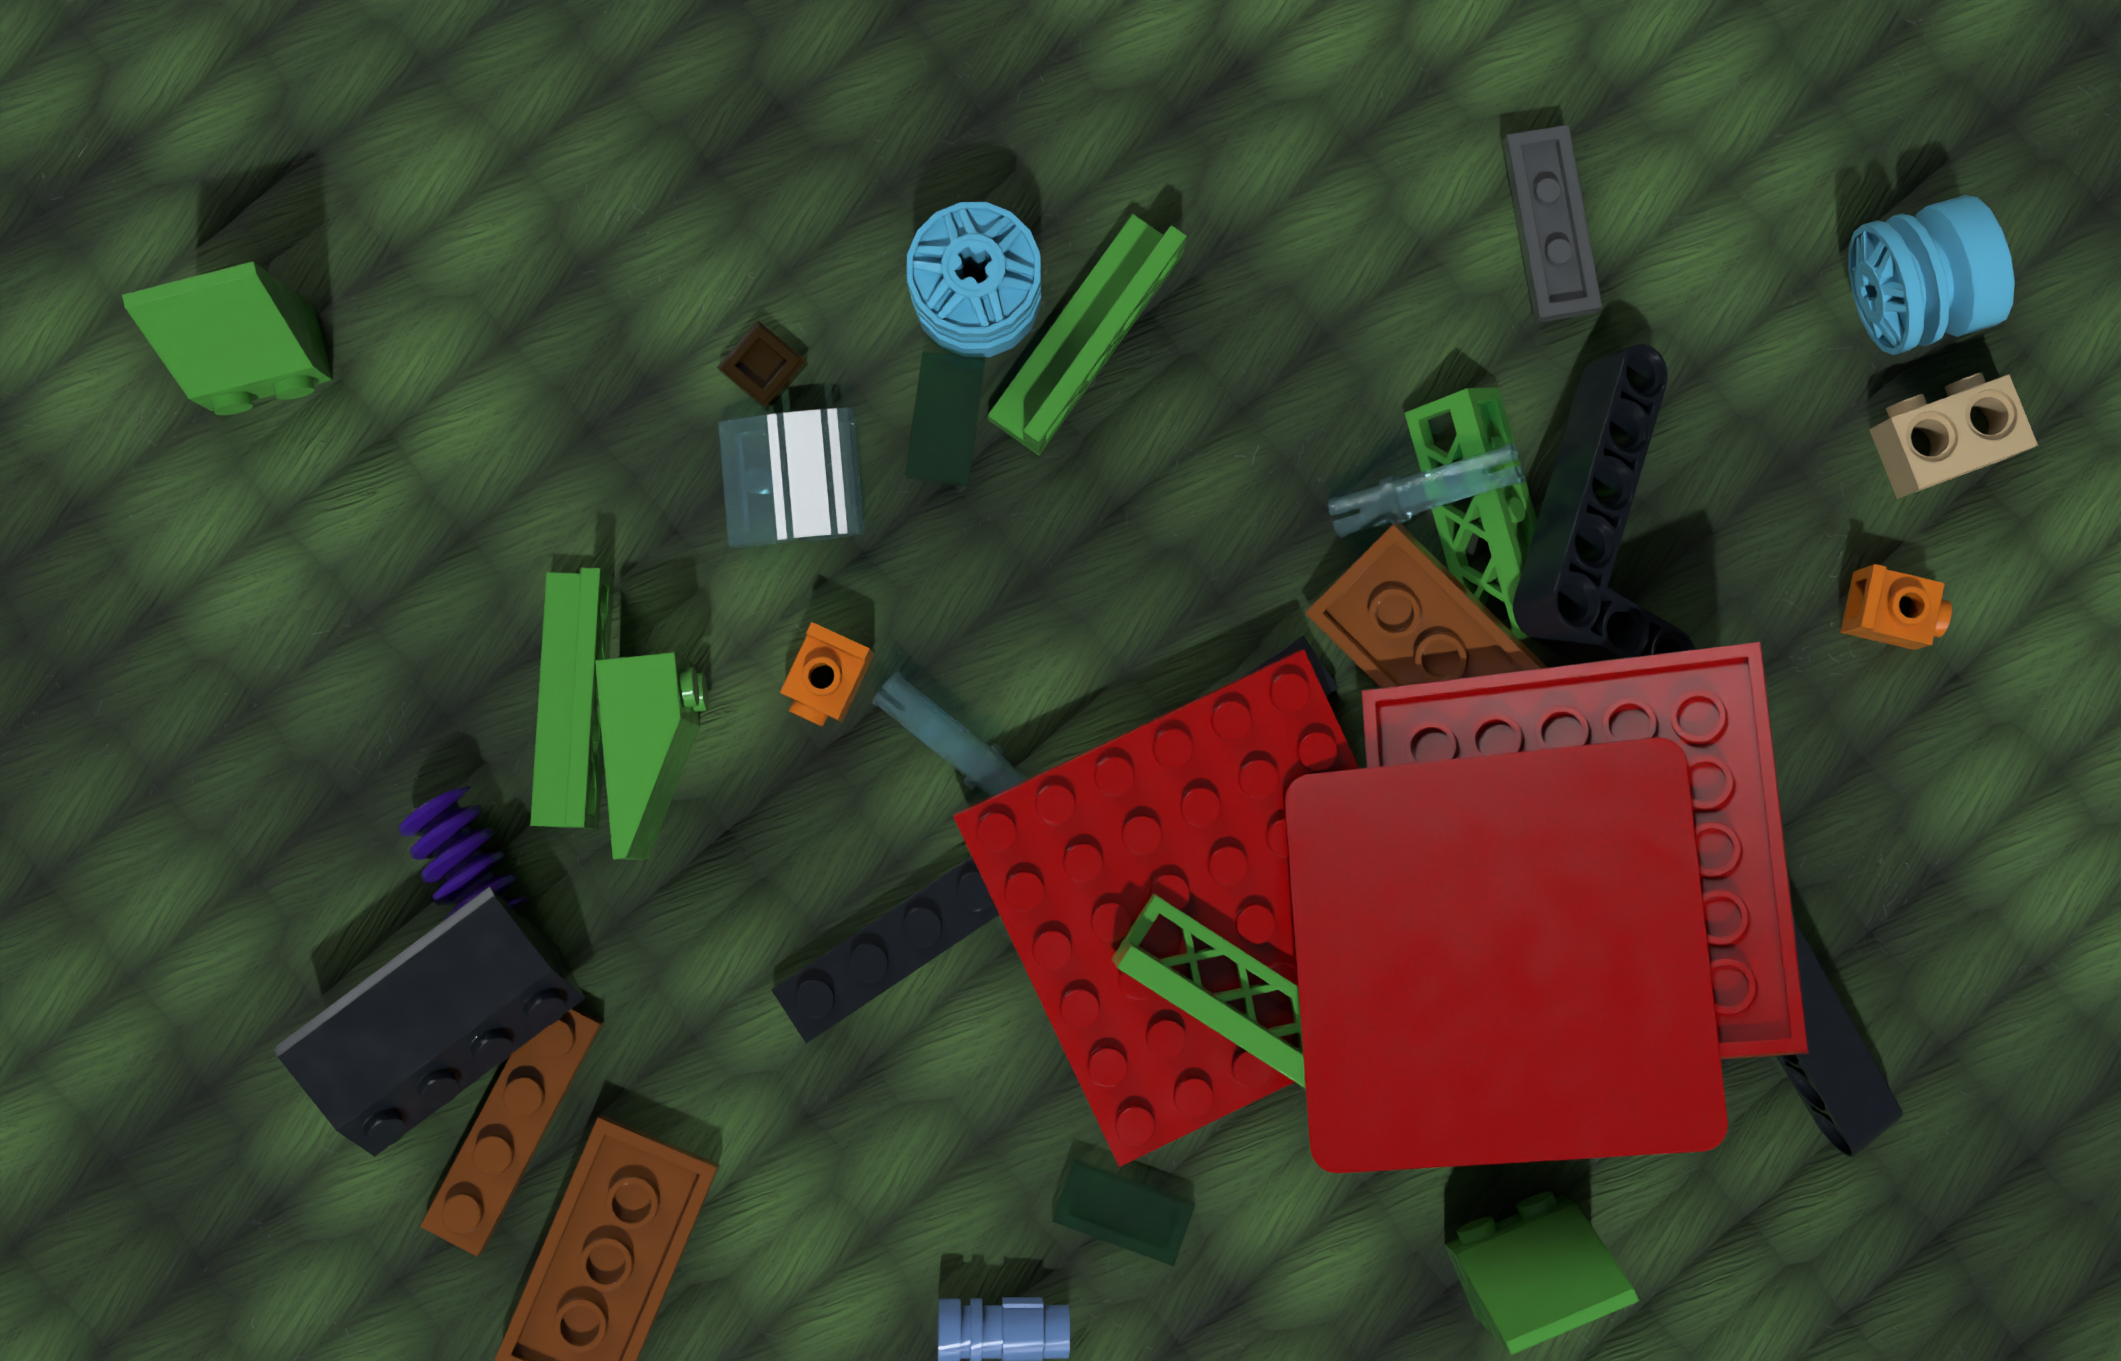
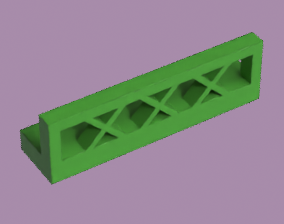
(1087, 333)
(1504, 512)
(568, 715)
(1210, 1007)

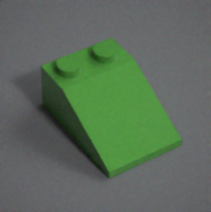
(233, 337)
(647, 734)
(1537, 1272)

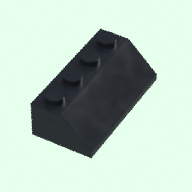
(431, 1022)

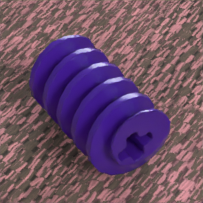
(455, 851)

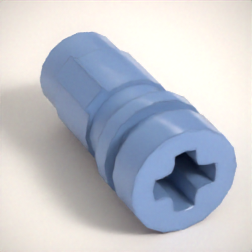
(1010, 1331)

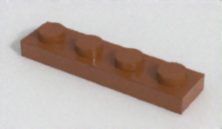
(509, 1132)

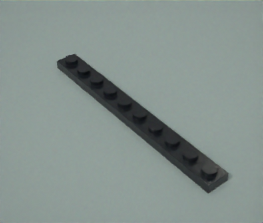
(913, 932)

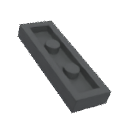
(1552, 224)

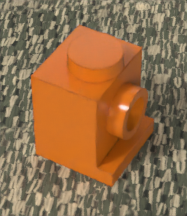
(1875, 613)
(849, 665)

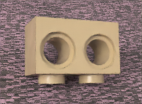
(1953, 439)

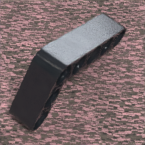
(1581, 523)
(1838, 1075)

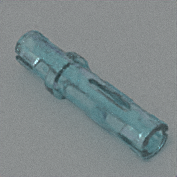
(1425, 490)
(947, 737)

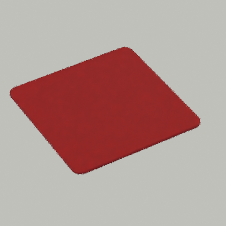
(1504, 960)

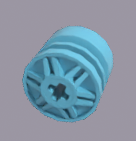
(1931, 274)
(959, 311)

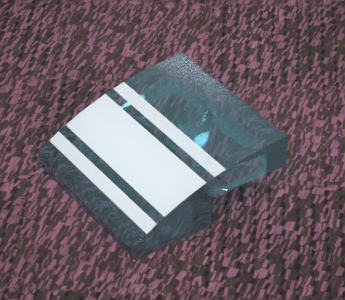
(791, 477)

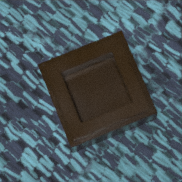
(762, 365)

